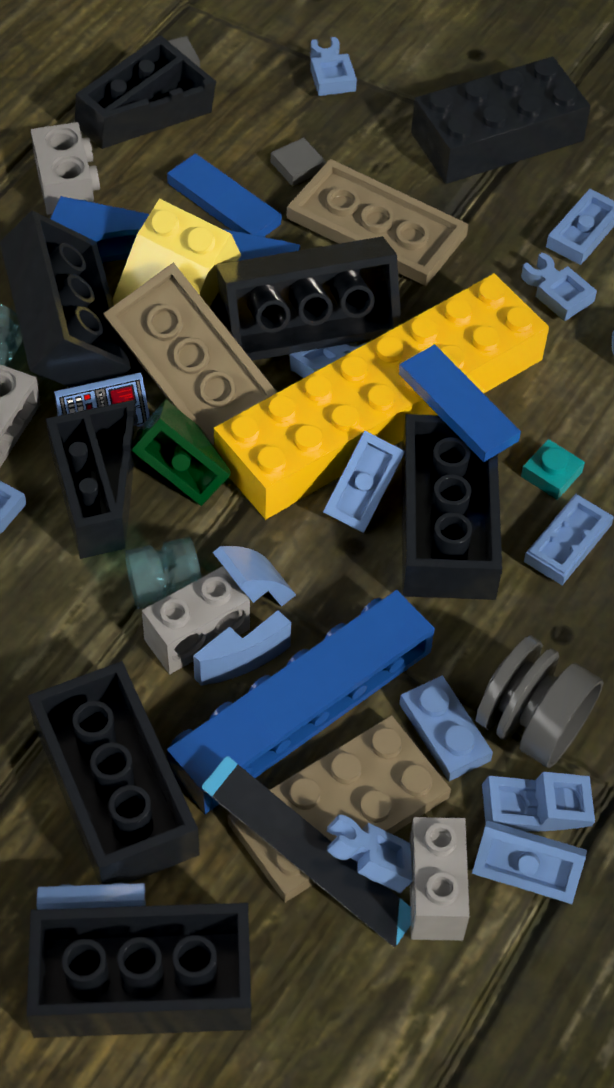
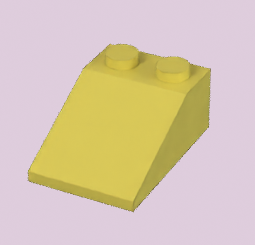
(179, 238)

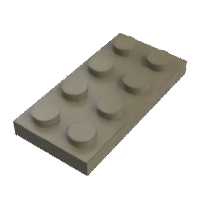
(356, 207)
(188, 350)
(369, 779)

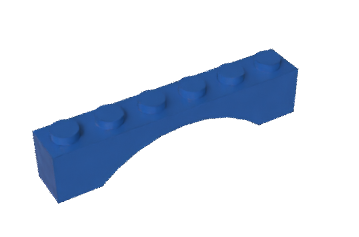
(117, 229)

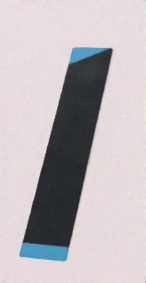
(308, 850)

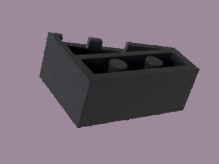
(144, 95)
(96, 473)

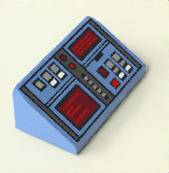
(103, 394)

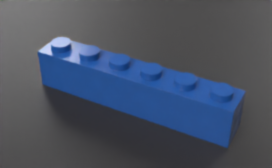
(304, 695)

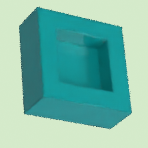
(552, 469)

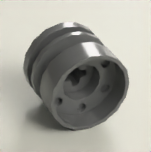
(531, 696)

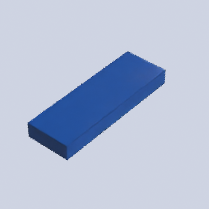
(223, 197)
(459, 403)

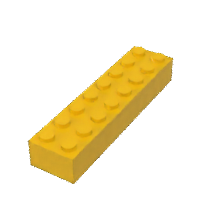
(313, 426)

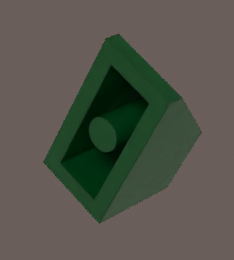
(181, 452)

